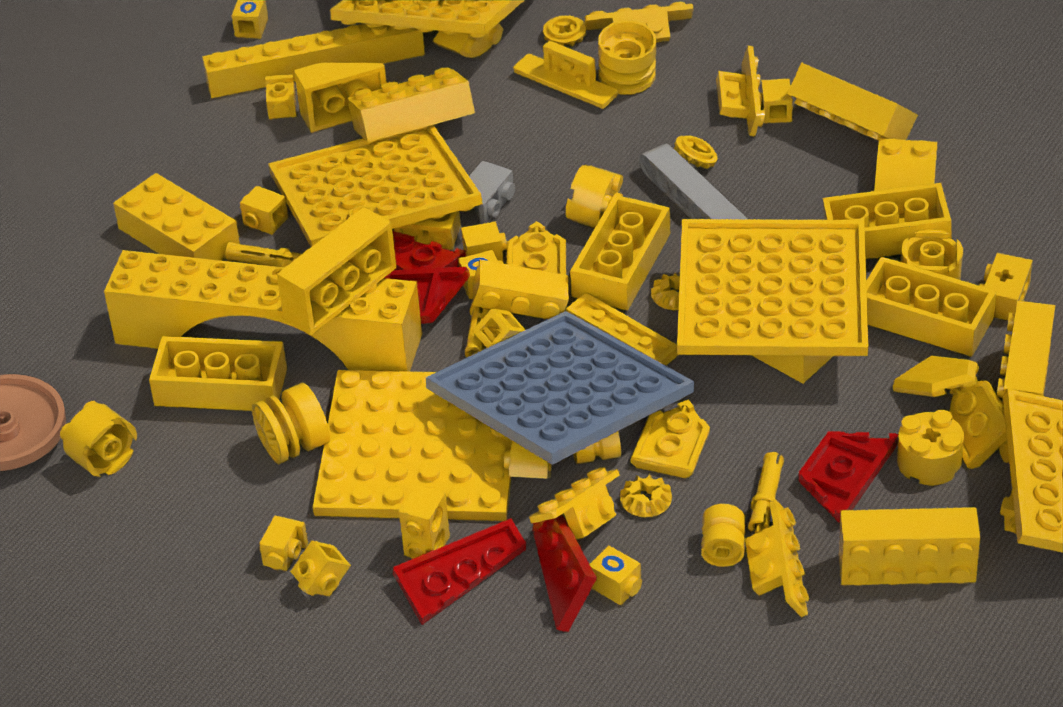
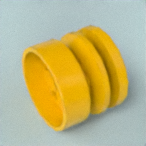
(627, 56)
(290, 423)

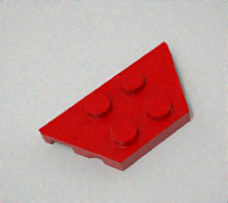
(434, 287)
(844, 468)

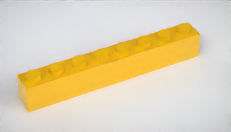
(248, 66)

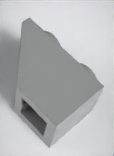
(495, 188)

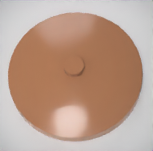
(29, 420)

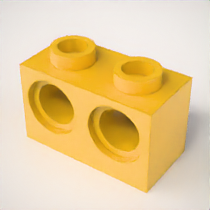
(435, 230)
(424, 521)

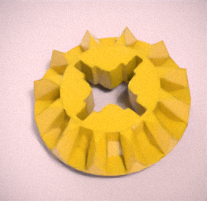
(564, 24)
(696, 151)
(663, 295)
(638, 503)

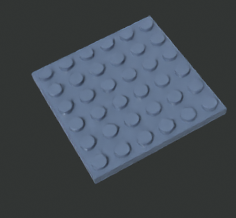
(559, 386)

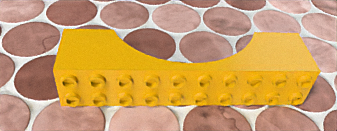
(171, 294)

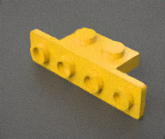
(651, 15)
(568, 73)
(740, 94)
(584, 505)
(775, 559)

